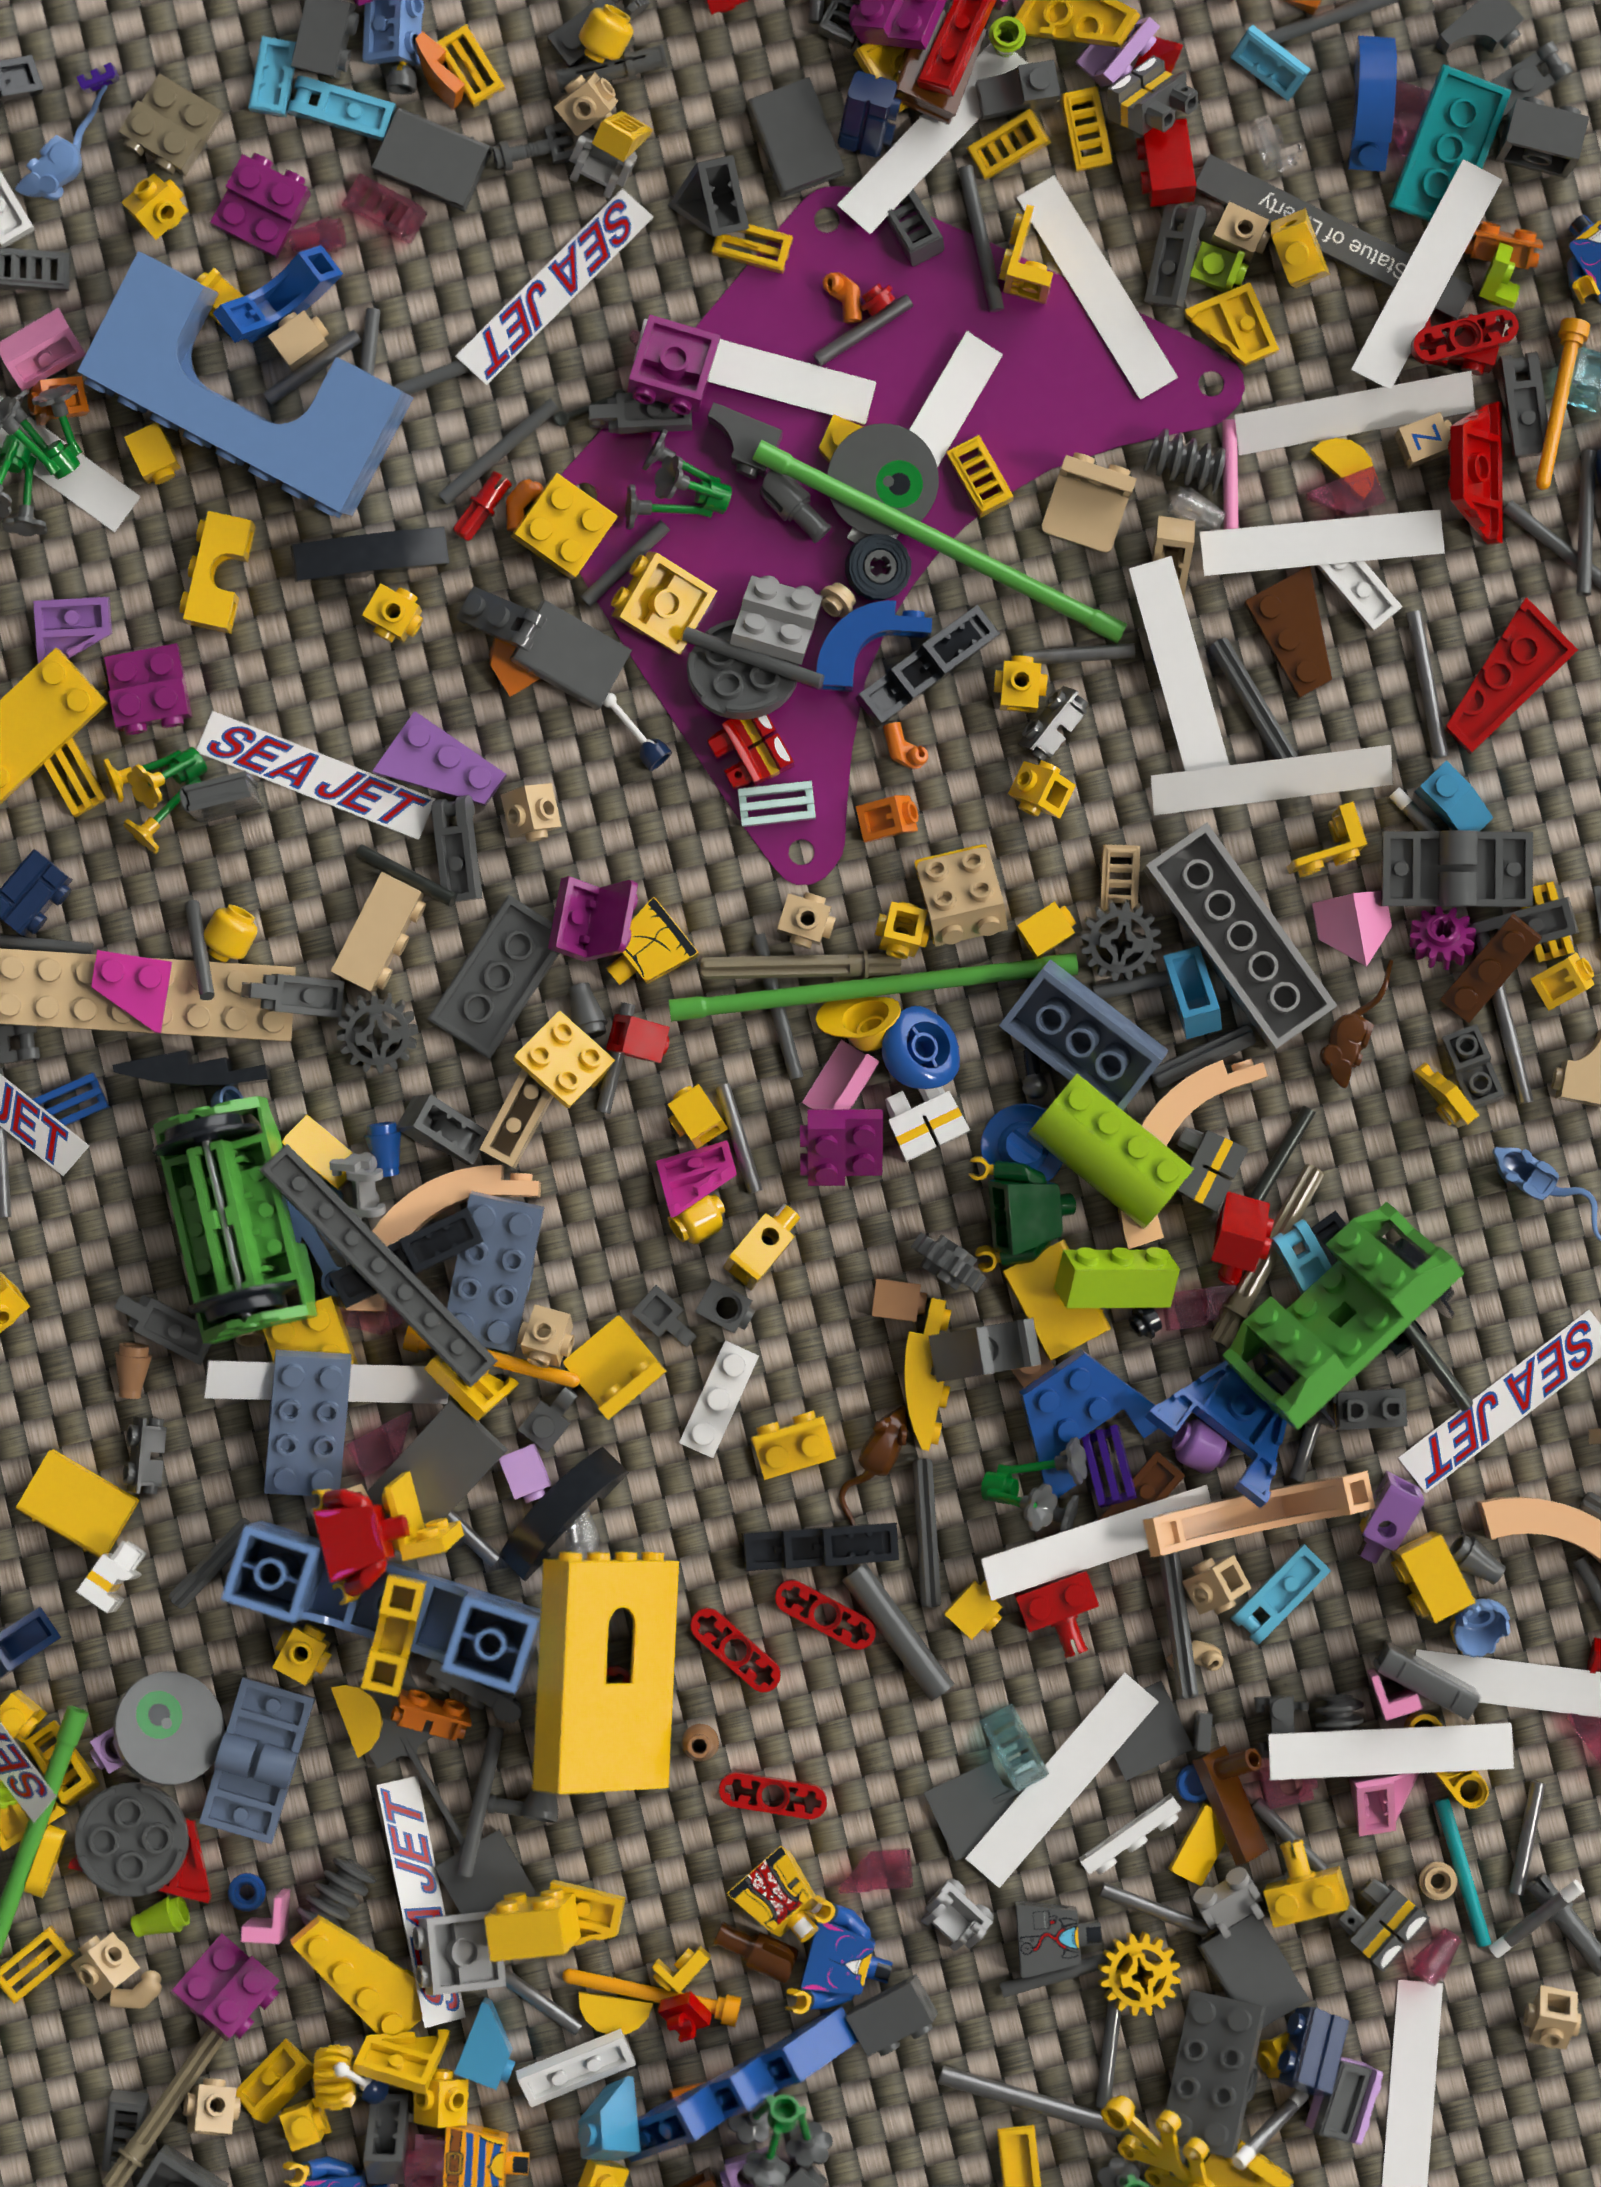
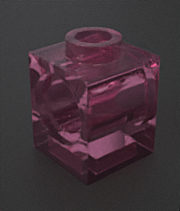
(1276, 1798)

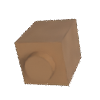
(898, 1300)

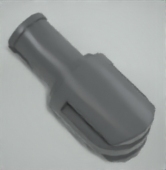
(792, 503)

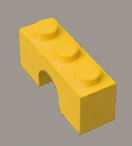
(221, 540)
(394, 1634)

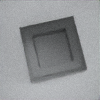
(1202, 1730)

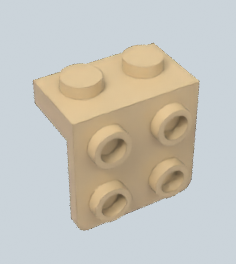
(1088, 502)
(962, 896)

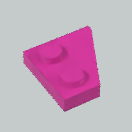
(134, 985)
(694, 1175)

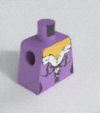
(1394, 1502)

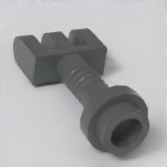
(505, 155)

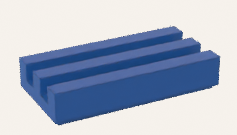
(70, 1087)

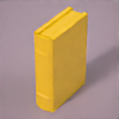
(1056, 1326)
(77, 1504)

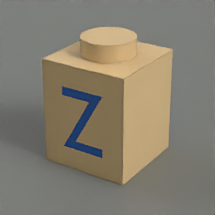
(1424, 440)

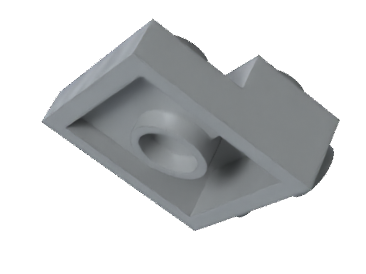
(776, 619)
(455, 1954)

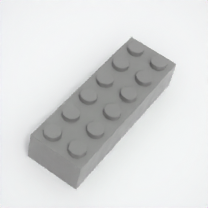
(1239, 937)

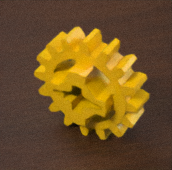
(1143, 1990)

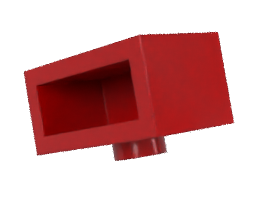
(1167, 164)

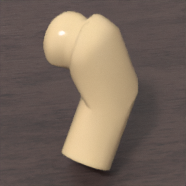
(1204, 1655)
(140, 1995)

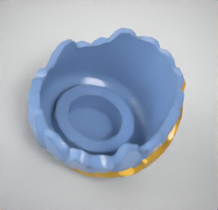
(1479, 1627)

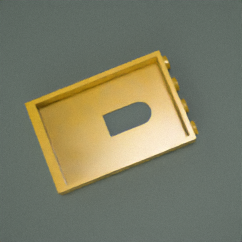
(593, 1731)

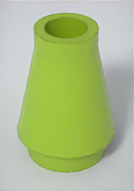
(1007, 29)
(163, 1917)

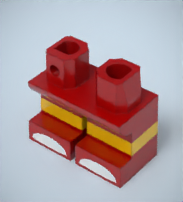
(757, 763)

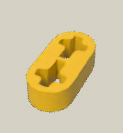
(45, 1861)

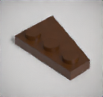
(1293, 630)

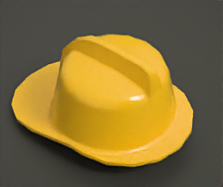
(859, 1020)

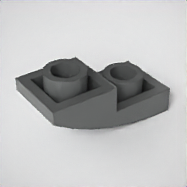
(1473, 1066)

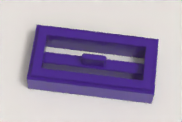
(99, 79)
(1101, 1435)

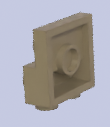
(170, 126)

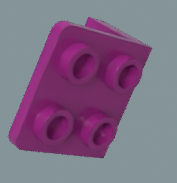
(592, 919)

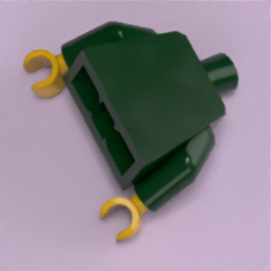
(1023, 1212)

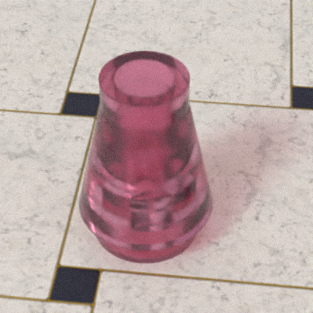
(324, 232)
(1435, 1959)

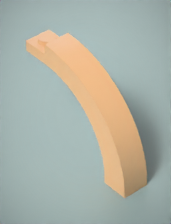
(1171, 1112)
(436, 1197)
(1240, 1516)
(1537, 1516)

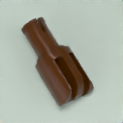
(759, 1951)

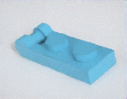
(342, 108)
(1306, 1266)
(1281, 1593)

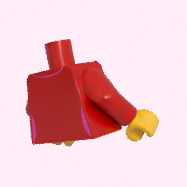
(355, 1539)

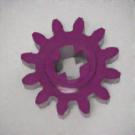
(1442, 937)

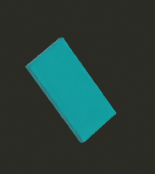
(1454, 127)

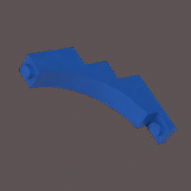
(745, 2085)

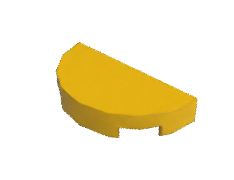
(1342, 456)
(360, 1715)
(612, 2013)

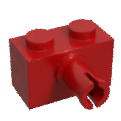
(1241, 1236)
(1058, 1605)

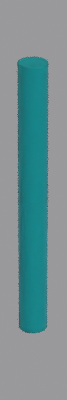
(1463, 1872)

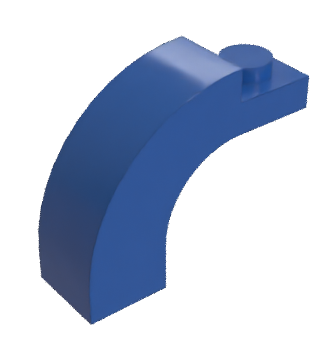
(1374, 102)
(292, 290)
(857, 630)

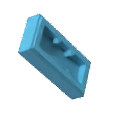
(1270, 63)
(273, 77)

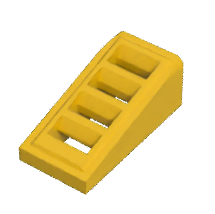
(1080, 97)
(621, 135)
(1041, 140)
(994, 502)
(88, 1779)

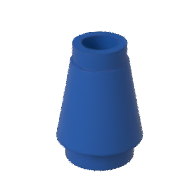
(384, 1143)

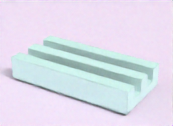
(776, 789)

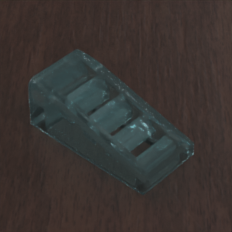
(1025, 1768)

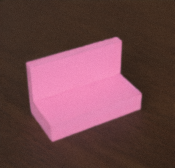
(40, 349)
(841, 1079)
(1396, 1703)
(269, 1929)

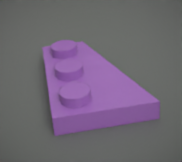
(437, 761)

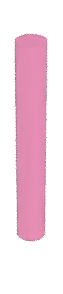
(1230, 474)

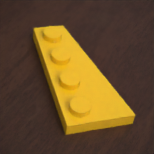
(363, 1977)

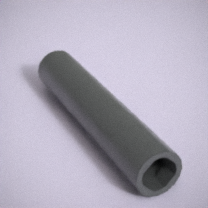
(898, 1632)

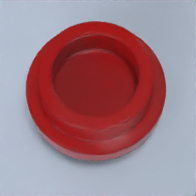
(877, 298)

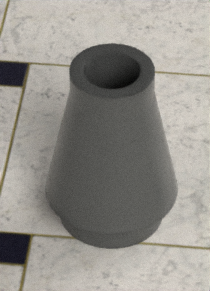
(586, 1011)
(1476, 1559)

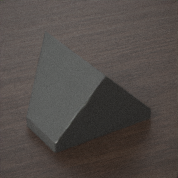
(712, 197)

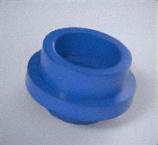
(241, 1902)

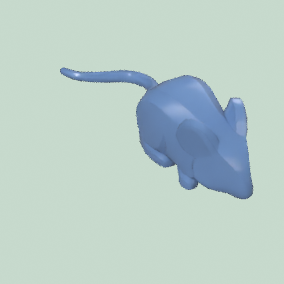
(58, 162)
(1537, 1178)

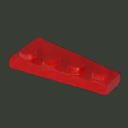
(1516, 667)

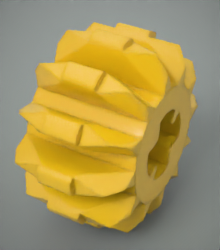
(330, 2090)

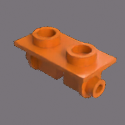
(1487, 240)
(447, 1716)

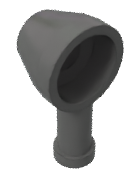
(537, 1806)

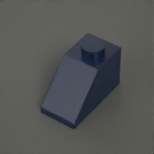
(25, 1640)

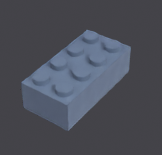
(1083, 1035)

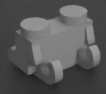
(599, 165)
(363, 1173)
(1229, 1901)
(957, 1915)

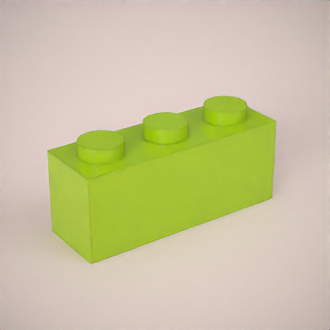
(1117, 1278)

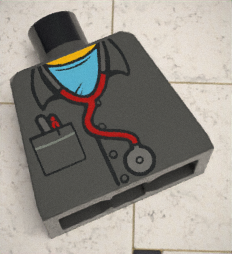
(1051, 1937)

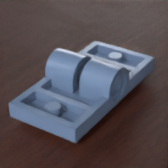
(496, 1275)
(307, 1422)
(257, 1760)

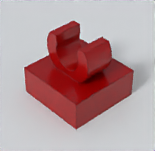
(684, 2015)

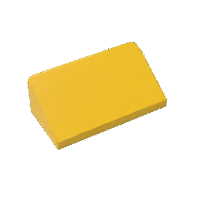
(317, 1149)
(1199, 1847)
(275, 2081)

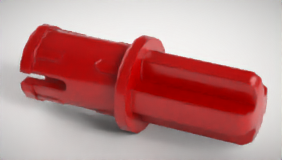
(481, 507)

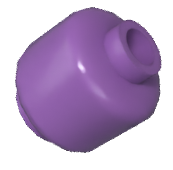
(1200, 1446)

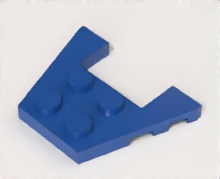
(1074, 1402)
(1237, 1415)

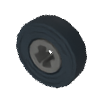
(873, 549)

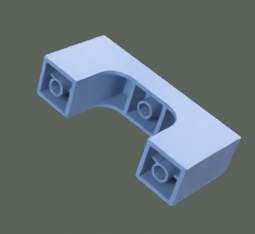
(147, 359)
(457, 1624)

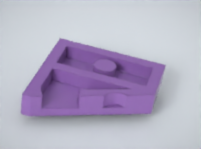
(70, 624)

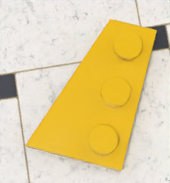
(1079, 20)

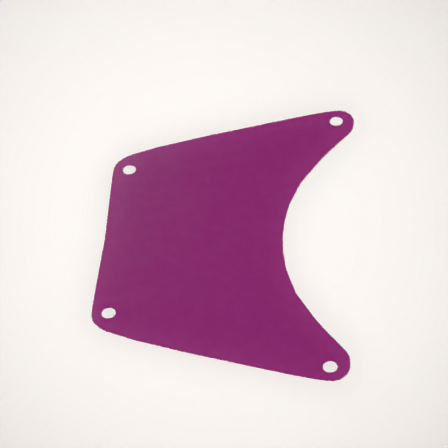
(1045, 400)

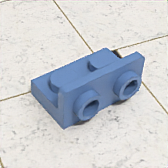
(392, 31)

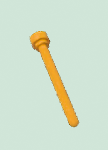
(1573, 335)
(414, 1343)
(724, 2008)

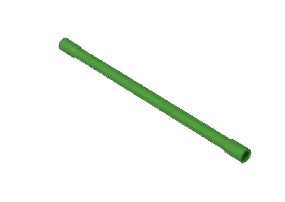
(786, 464)
(700, 1006)
(67, 1740)

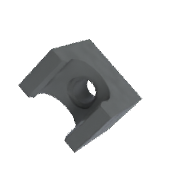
(984, 1350)

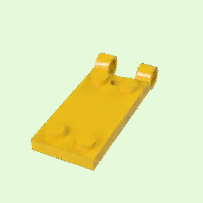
(42, 717)

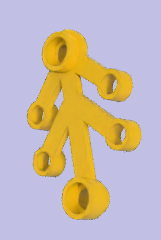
(1160, 2156)

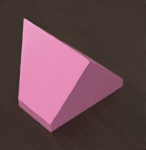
(1353, 924)
(1379, 1801)

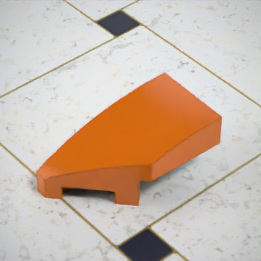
(440, 79)
(510, 675)

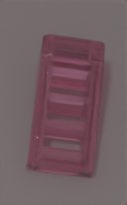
(405, 219)

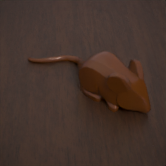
(1349, 1036)
(879, 1452)

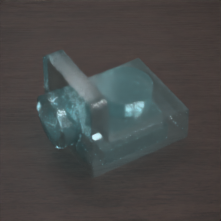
(1586, 381)

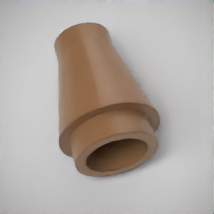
(132, 1367)
(703, 1732)

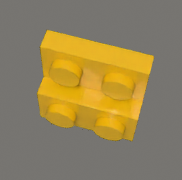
(662, 601)

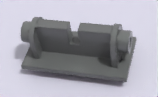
(1062, 709)
(140, 1468)

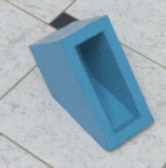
(1454, 799)
(1193, 992)
(486, 2050)
(611, 2123)

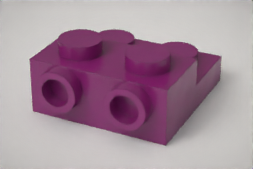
(896, 22)
(261, 204)
(673, 365)
(148, 689)
(841, 1145)
(226, 1988)

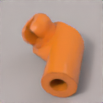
(847, 293)
(518, 499)
(901, 750)

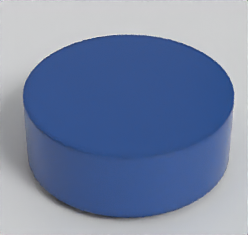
(1189, 1785)

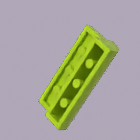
(1110, 1151)

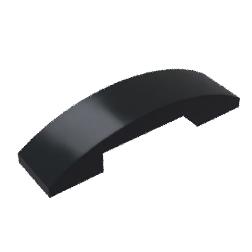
(560, 1509)

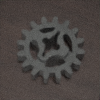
(1104, 936)
(363, 1033)
(948, 1262)

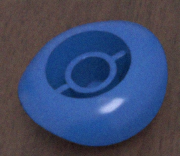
(921, 1049)
(1008, 1140)

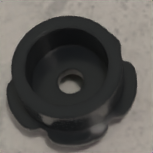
(1145, 1322)

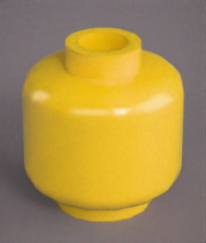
(606, 33)
(230, 933)
(699, 1220)

